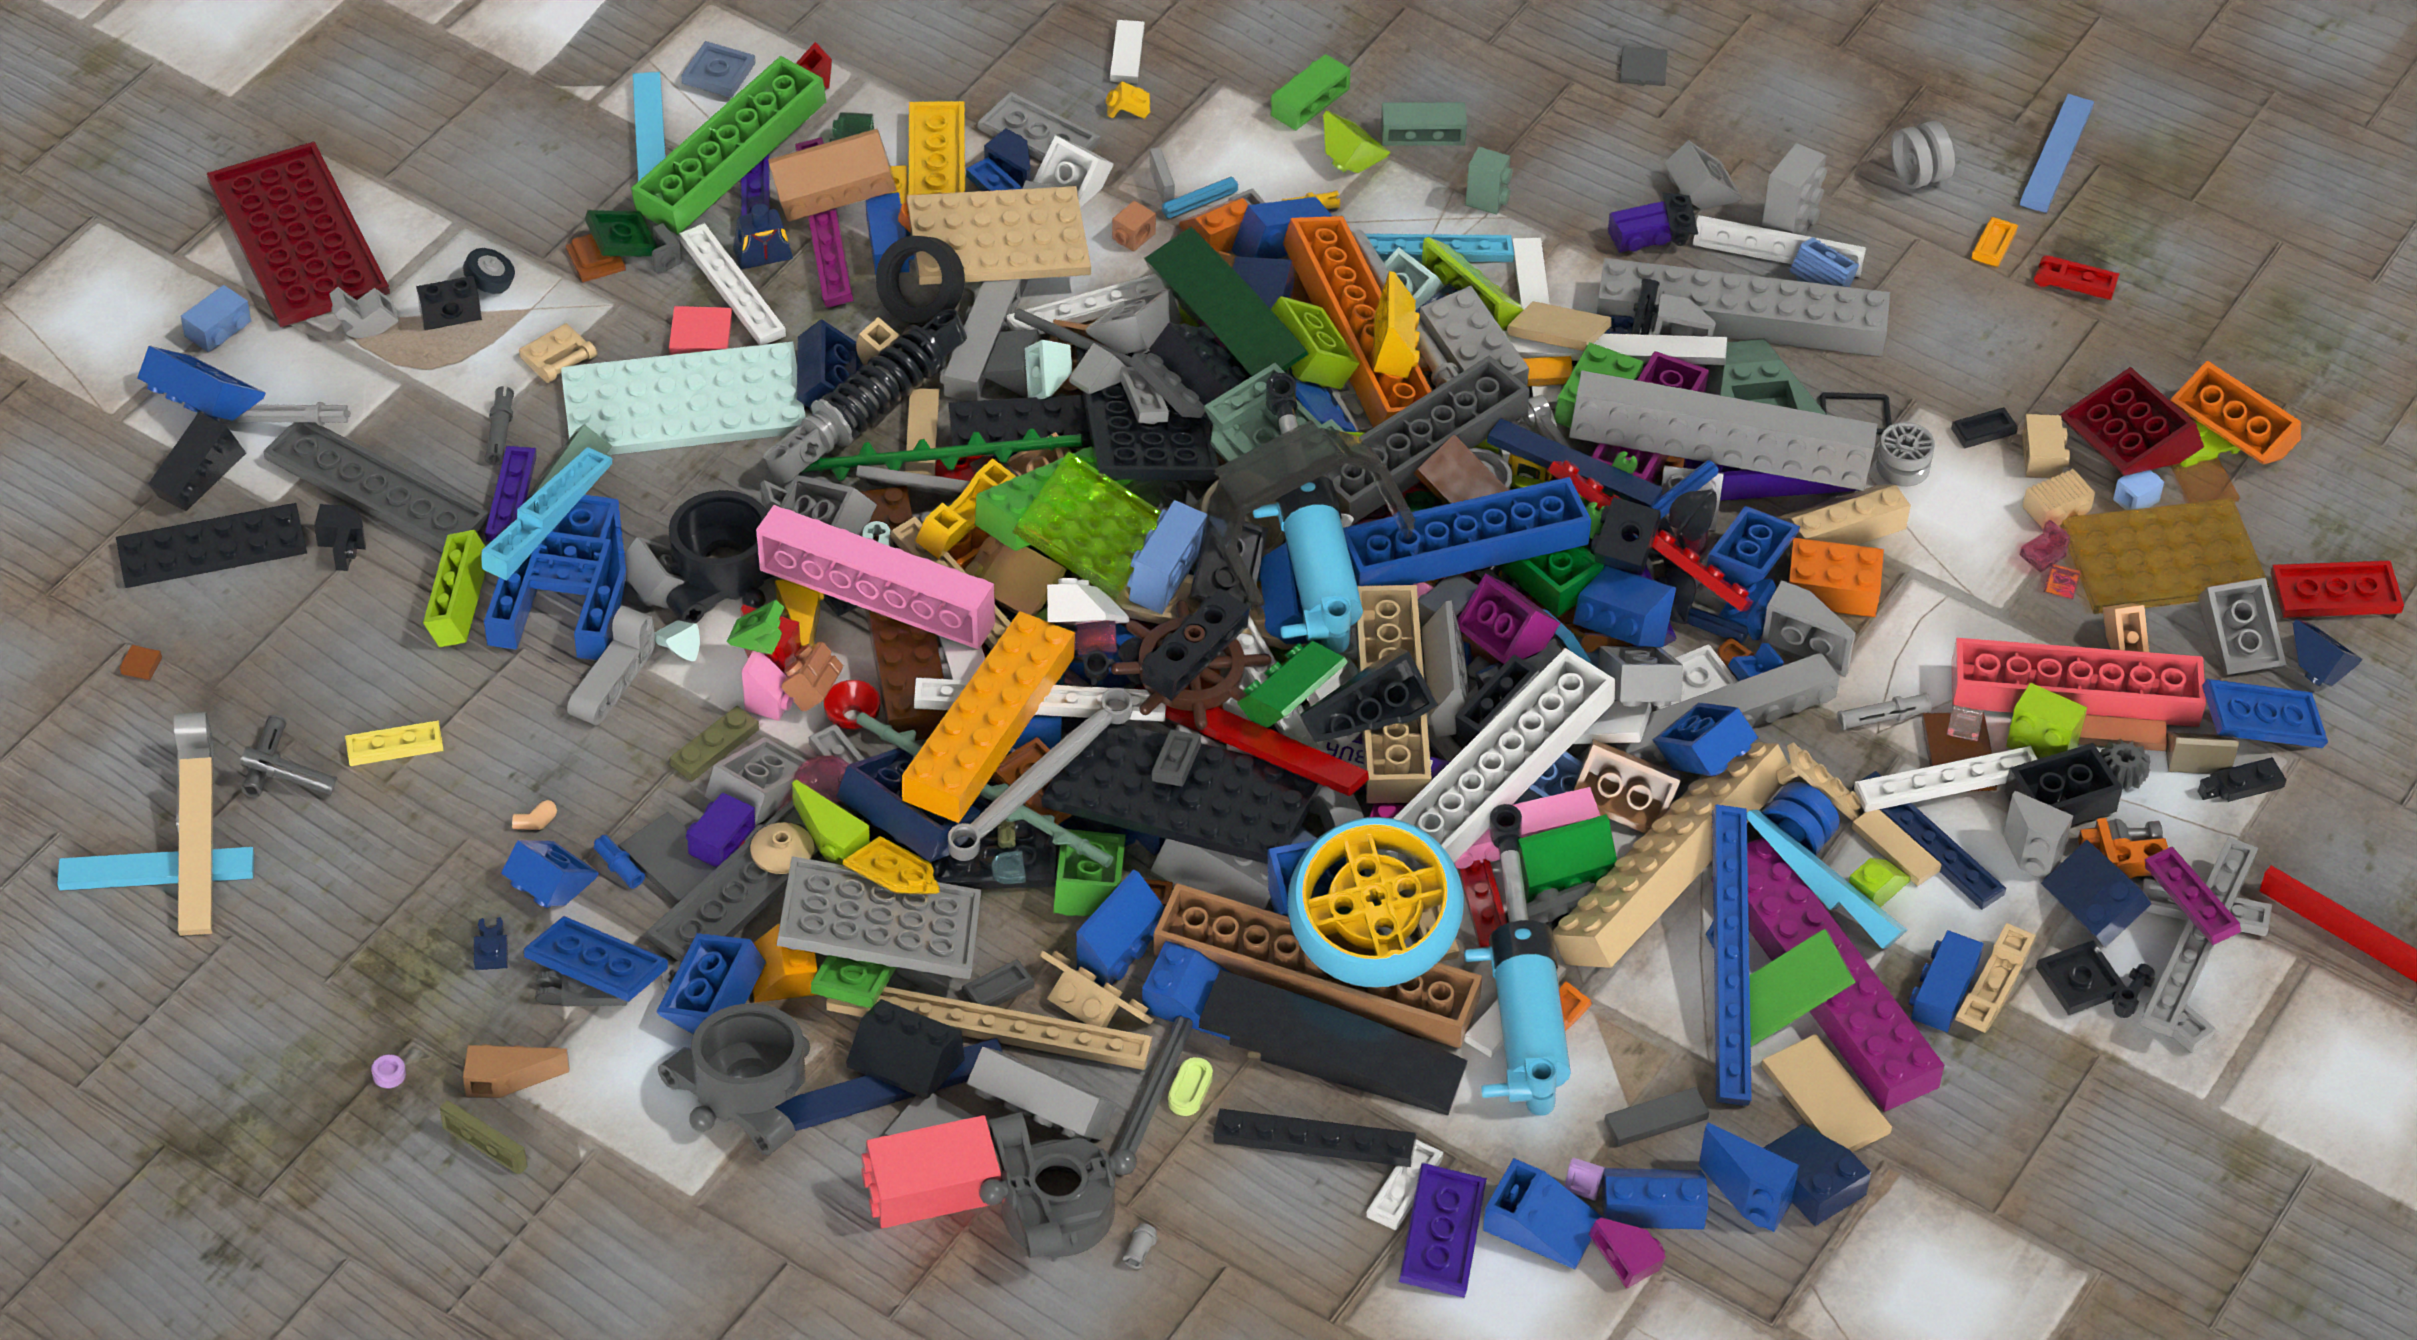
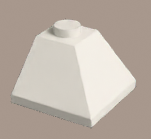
(1073, 166)

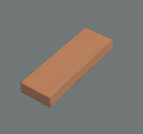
(2106, 729)

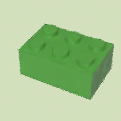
(1595, 360)

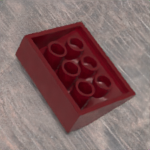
(2134, 425)

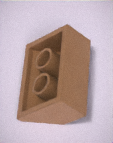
(1627, 786)

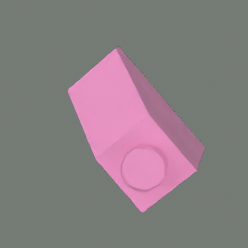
(763, 688)

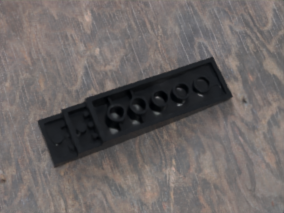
(1331, 1043)

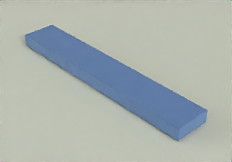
(2057, 153)

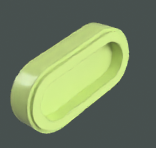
(1190, 1086)

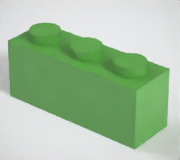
(1310, 92)

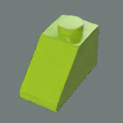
(1879, 880)

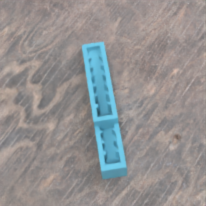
(543, 513)
(1828, 884)

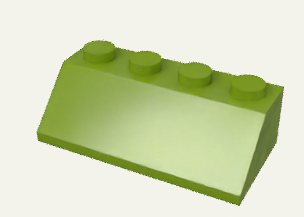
(1455, 270)

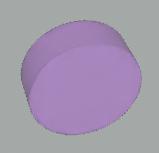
(388, 1071)

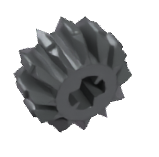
(2127, 763)

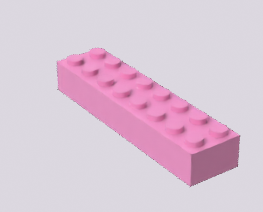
(876, 576)

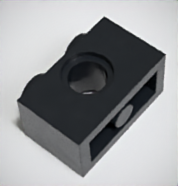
(449, 302)

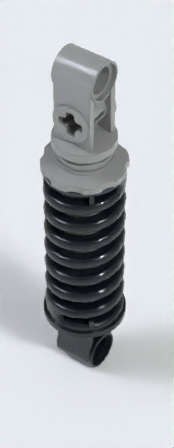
(866, 394)

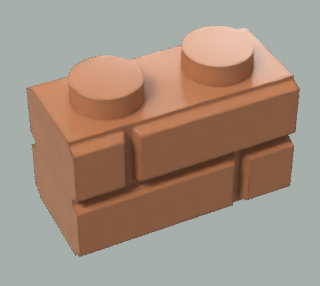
(811, 675)

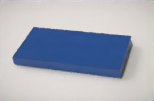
(2264, 713)
(596, 958)

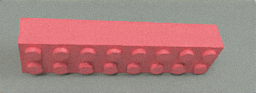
(2106, 681)

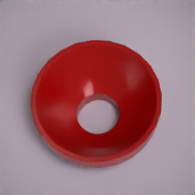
(851, 696)

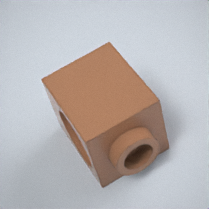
(1133, 226)

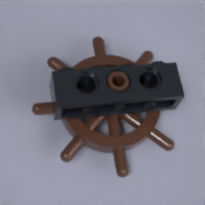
(1187, 650)

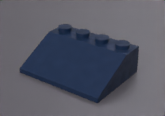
(875, 791)

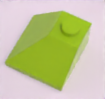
(1350, 144)

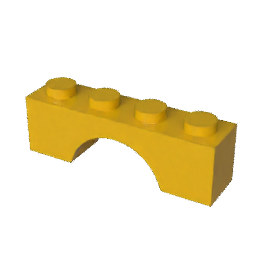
(951, 523)

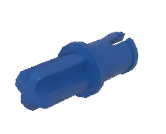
(619, 861)

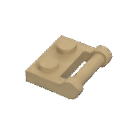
(556, 350)

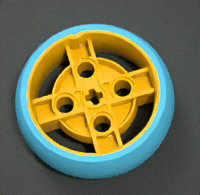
(1432, 887)

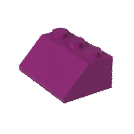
(1505, 621)

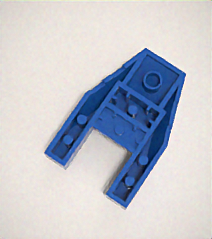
(575, 558)

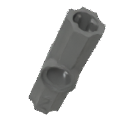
(1553, 905)

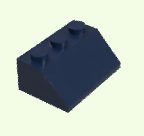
(823, 361)

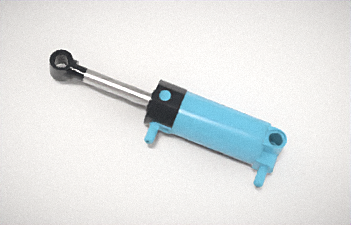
(1315, 542)
(1526, 985)

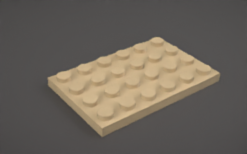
(1003, 233)

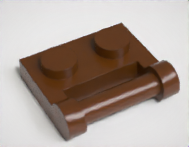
(1591, 639)

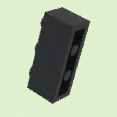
(1494, 697)

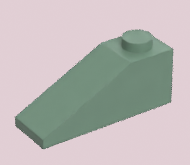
(579, 441)

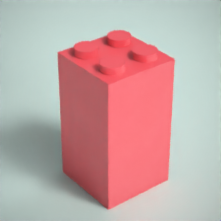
(928, 1171)

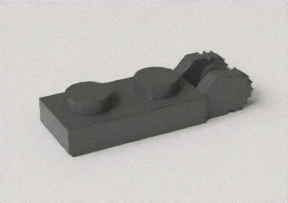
(573, 992)

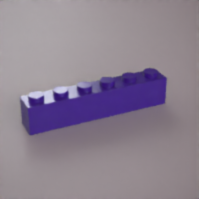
(1750, 484)

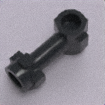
(2125, 999)

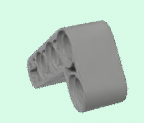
(615, 668)
(192, 740)

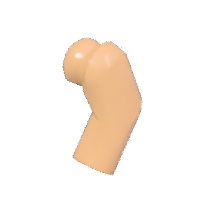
(537, 819)

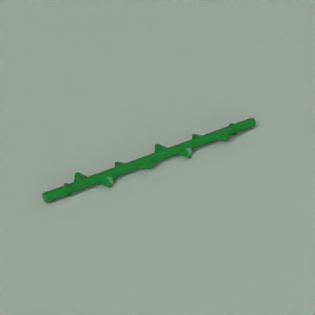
(948, 455)

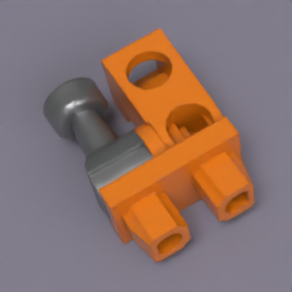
(2124, 845)

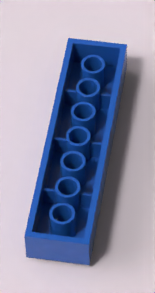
(1470, 535)

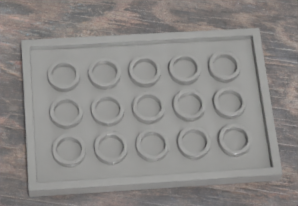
(854, 918)

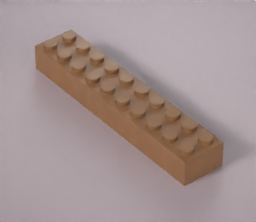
(1266, 950)

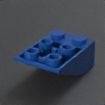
(1539, 1215)

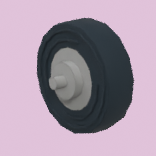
(490, 269)

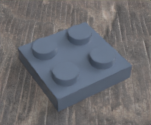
(718, 69)

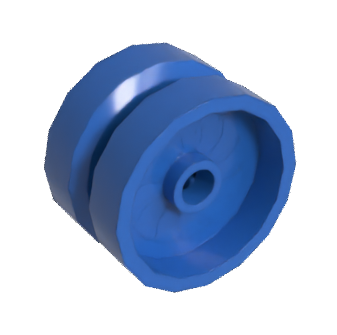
(1804, 815)

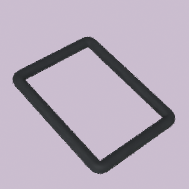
(1859, 396)

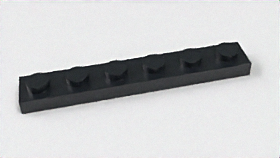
(1315, 1137)

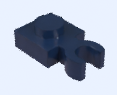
(490, 947)

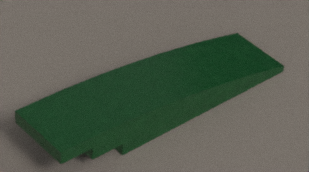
(1224, 304)

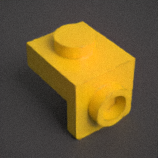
(1129, 99)

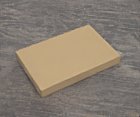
(1558, 326)

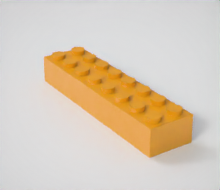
(988, 717)

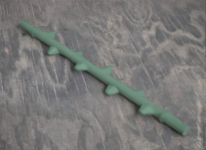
(906, 742)

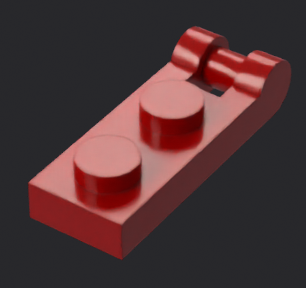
(2076, 277)

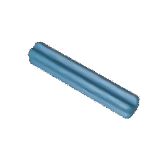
(1199, 197)

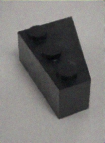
(196, 462)

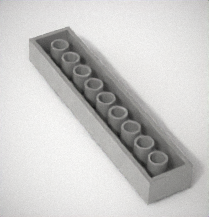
(1758, 306)
(1723, 430)

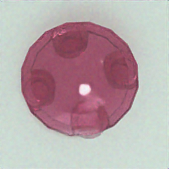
(823, 775)

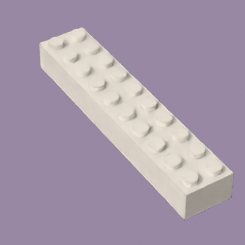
(1508, 755)

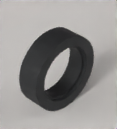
(888, 278)

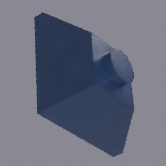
(2322, 655)

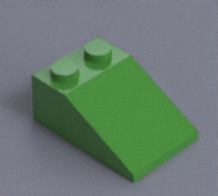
(1082, 881)

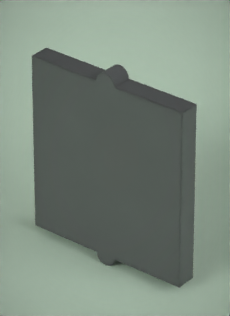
(1643, 66)

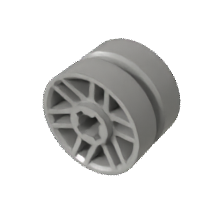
(1905, 454)

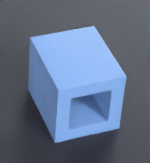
(2138, 490)

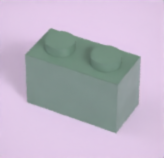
(1488, 180)

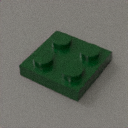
(620, 233)

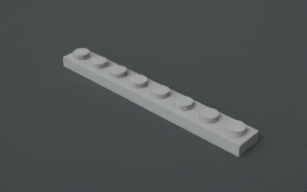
(2193, 947)

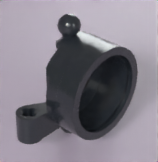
(706, 524)

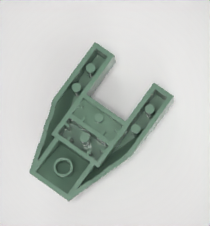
(1758, 375)

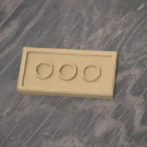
(1826, 1094)

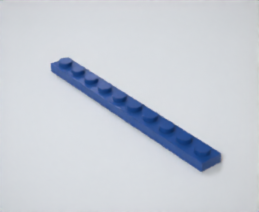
(1731, 955)

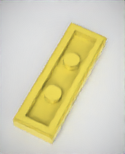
(394, 743)

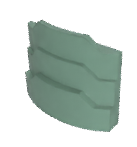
(1244, 421)

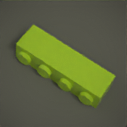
(456, 589)

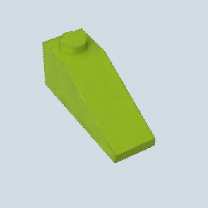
(830, 826)

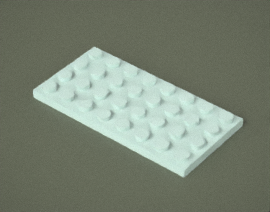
(686, 398)

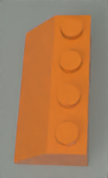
(2238, 414)

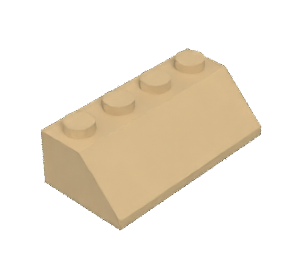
(1853, 517)

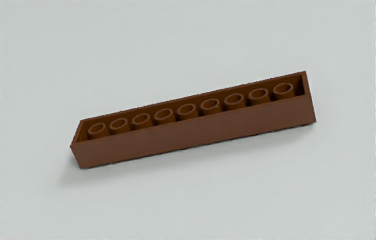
(899, 648)

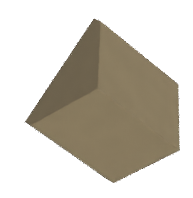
(2200, 752)

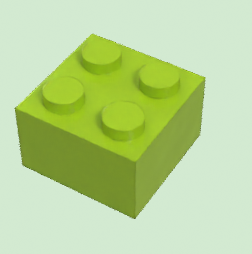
(2045, 722)

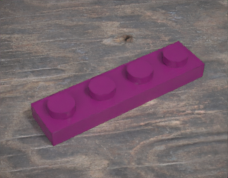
(2192, 895)

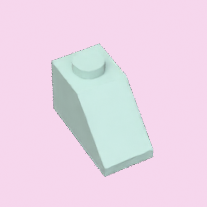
(1047, 367)

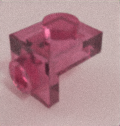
(2047, 547)

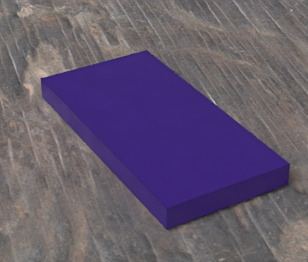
(1442, 1230)

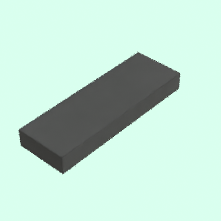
(1656, 1116)

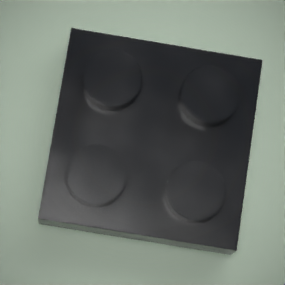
(2080, 977)

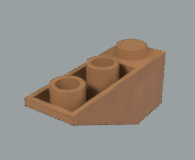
(505, 1070)

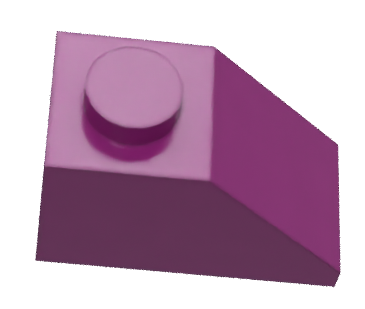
(1628, 1250)

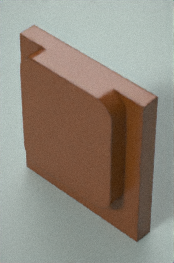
(589, 261)

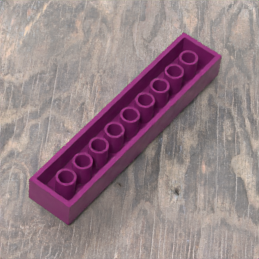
(1860, 1020)

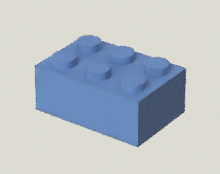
(1166, 556)

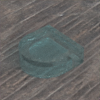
(1009, 868)

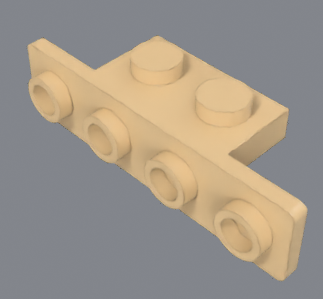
(1808, 771)
(1085, 999)

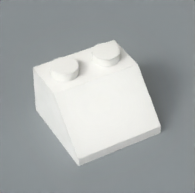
(1077, 603)

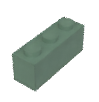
(1423, 124)

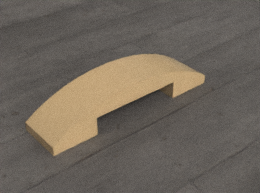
(1997, 978)

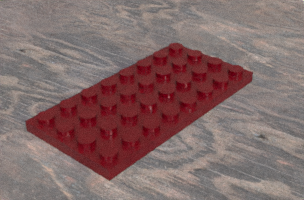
(296, 232)

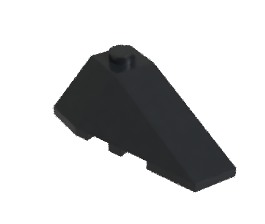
(1376, 697)

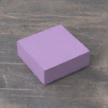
(1584, 1178)

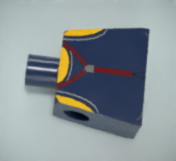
(760, 238)

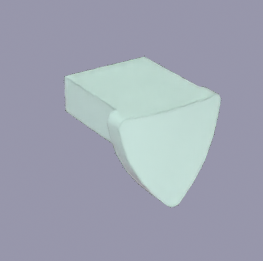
(680, 638)

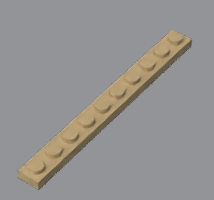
(1019, 1028)

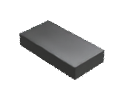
(999, 985)

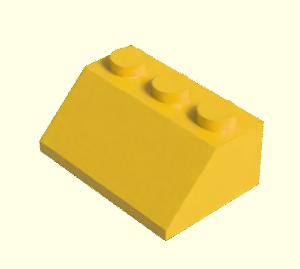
(1395, 330)

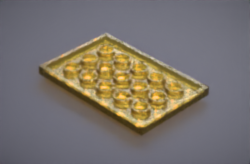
(2160, 553)

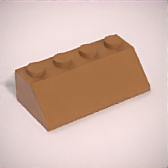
(832, 175)

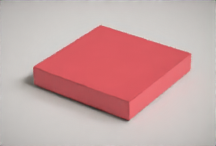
(700, 329)

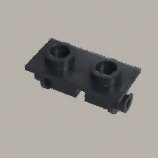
(1680, 217)

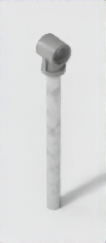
(1441, 369)

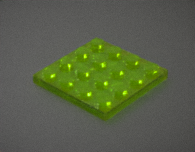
(1088, 524)

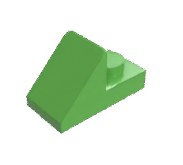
(758, 629)

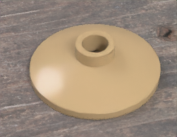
(777, 843)

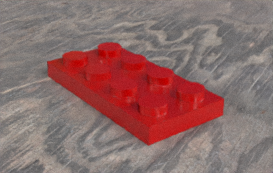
(2337, 589)

